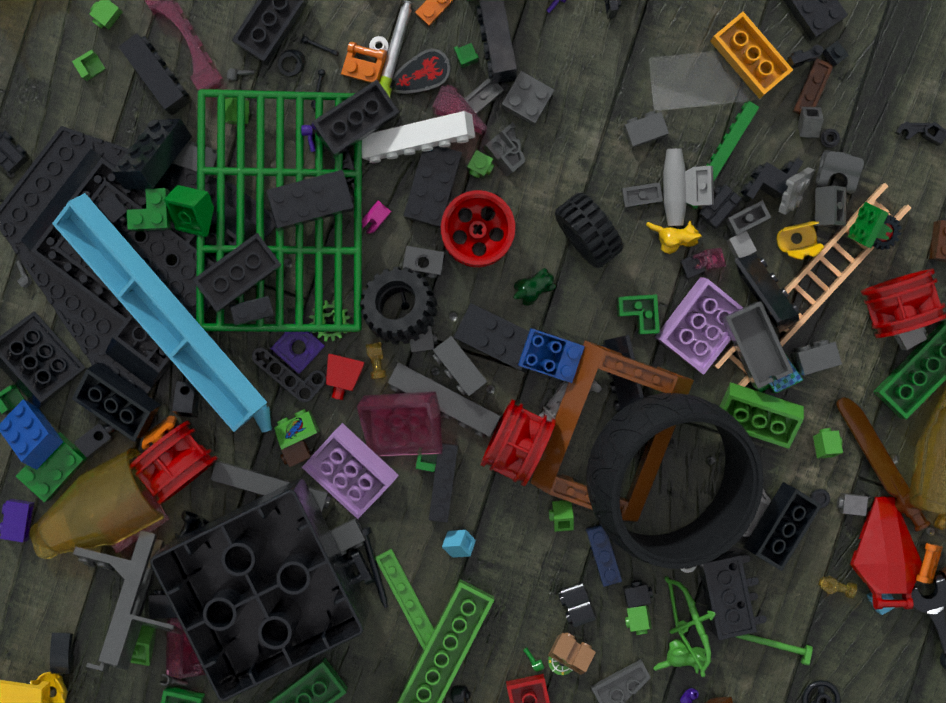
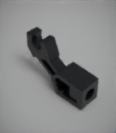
(914, 128)

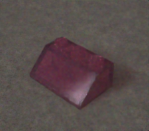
(180, 656)

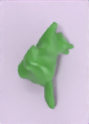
(680, 656)

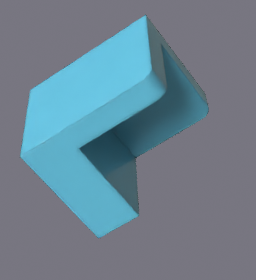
(458, 543)

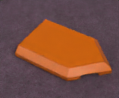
(158, 431)

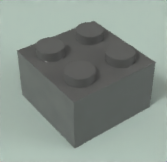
(527, 98)
(815, 358)

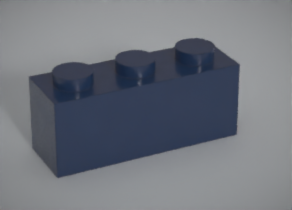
(603, 555)

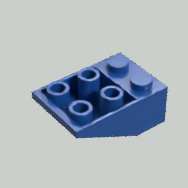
(551, 355)

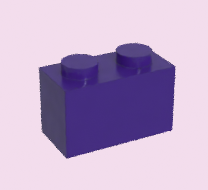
(16, 520)

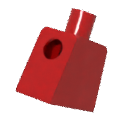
(342, 374)

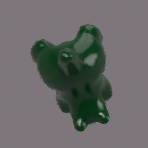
(531, 288)

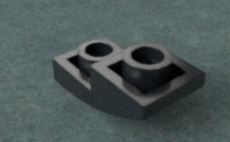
(60, 653)

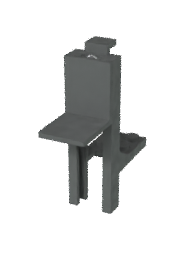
(127, 615)

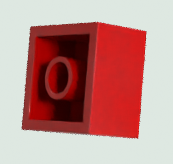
(528, 690)

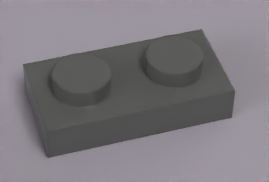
(484, 95)
(642, 195)

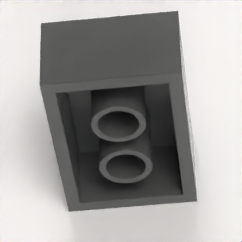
(459, 366)

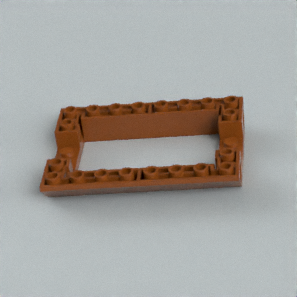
(567, 416)

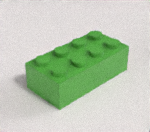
(763, 414)

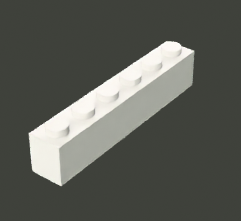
(418, 136)

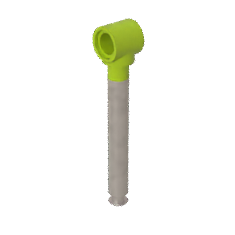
(395, 46)

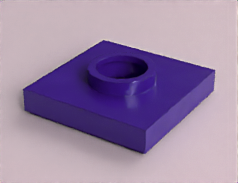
(298, 362)

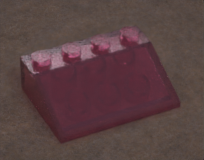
(401, 423)

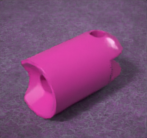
(376, 216)

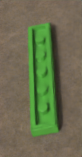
(405, 596)

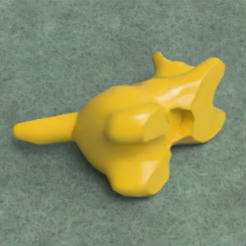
(672, 238)

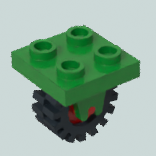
(875, 228)

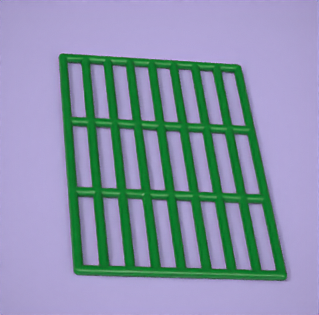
(279, 172)

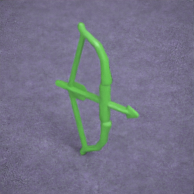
(683, 626)

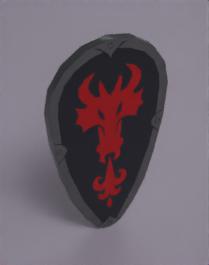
(422, 72)

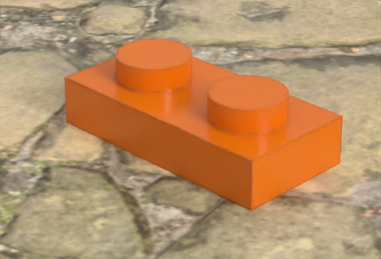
(432, 9)

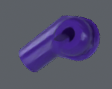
(689, 695)

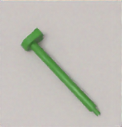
(805, 652)

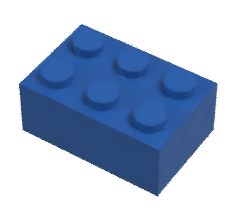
(30, 434)

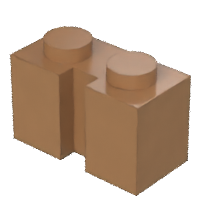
(571, 653)

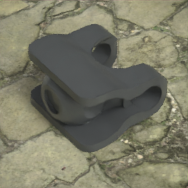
(839, 162)

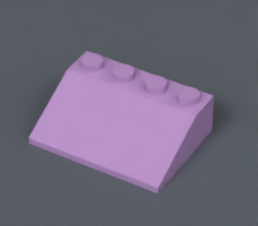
(696, 326)
(350, 471)

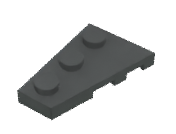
(622, 684)

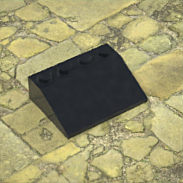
(37, 359)

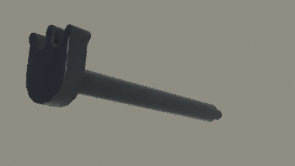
(367, 530)

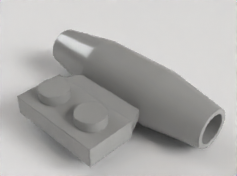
(684, 187)

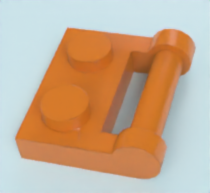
(362, 69)
(930, 563)

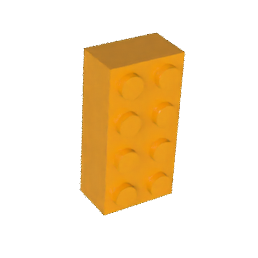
(751, 55)

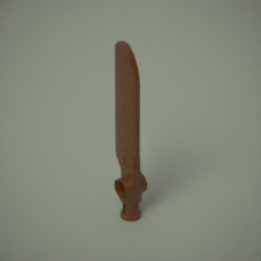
(880, 461)

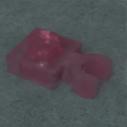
(711, 259)

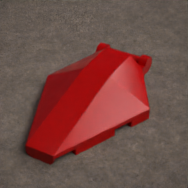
(887, 555)

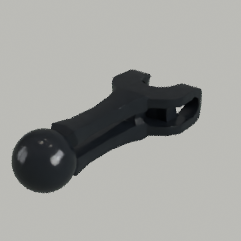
(934, 606)

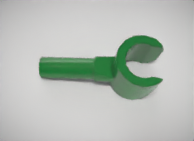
(537, 665)

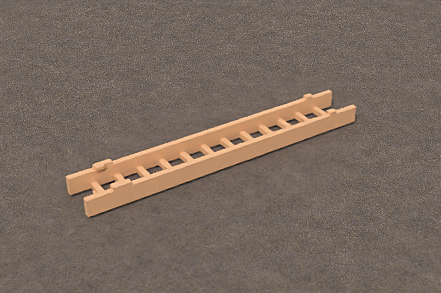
(827, 290)

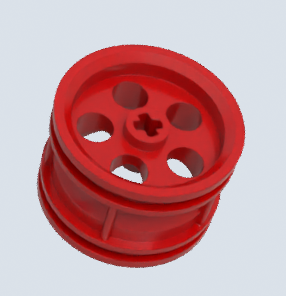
(475, 202)
(904, 303)
(518, 443)
(172, 463)

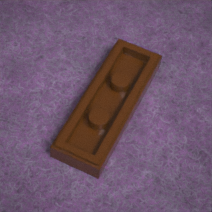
(813, 85)

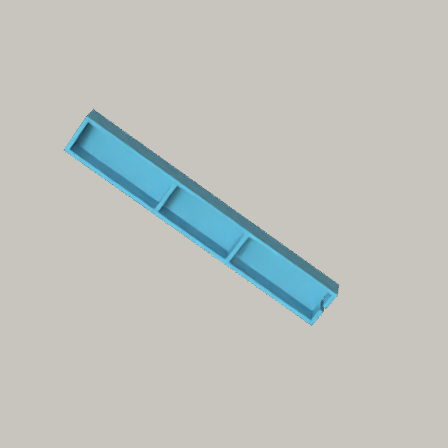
(159, 312)

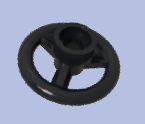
(820, 684)

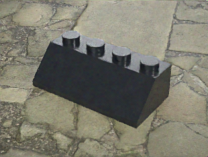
(765, 289)
(624, 389)

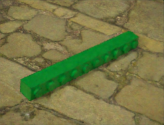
(731, 139)

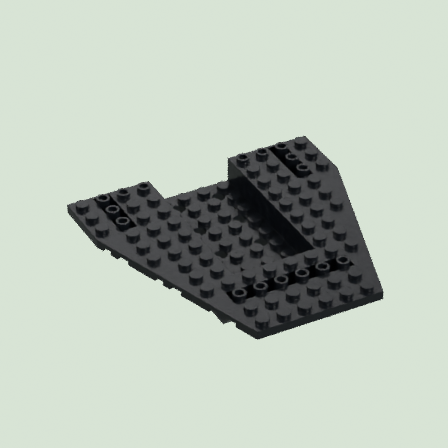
(89, 310)

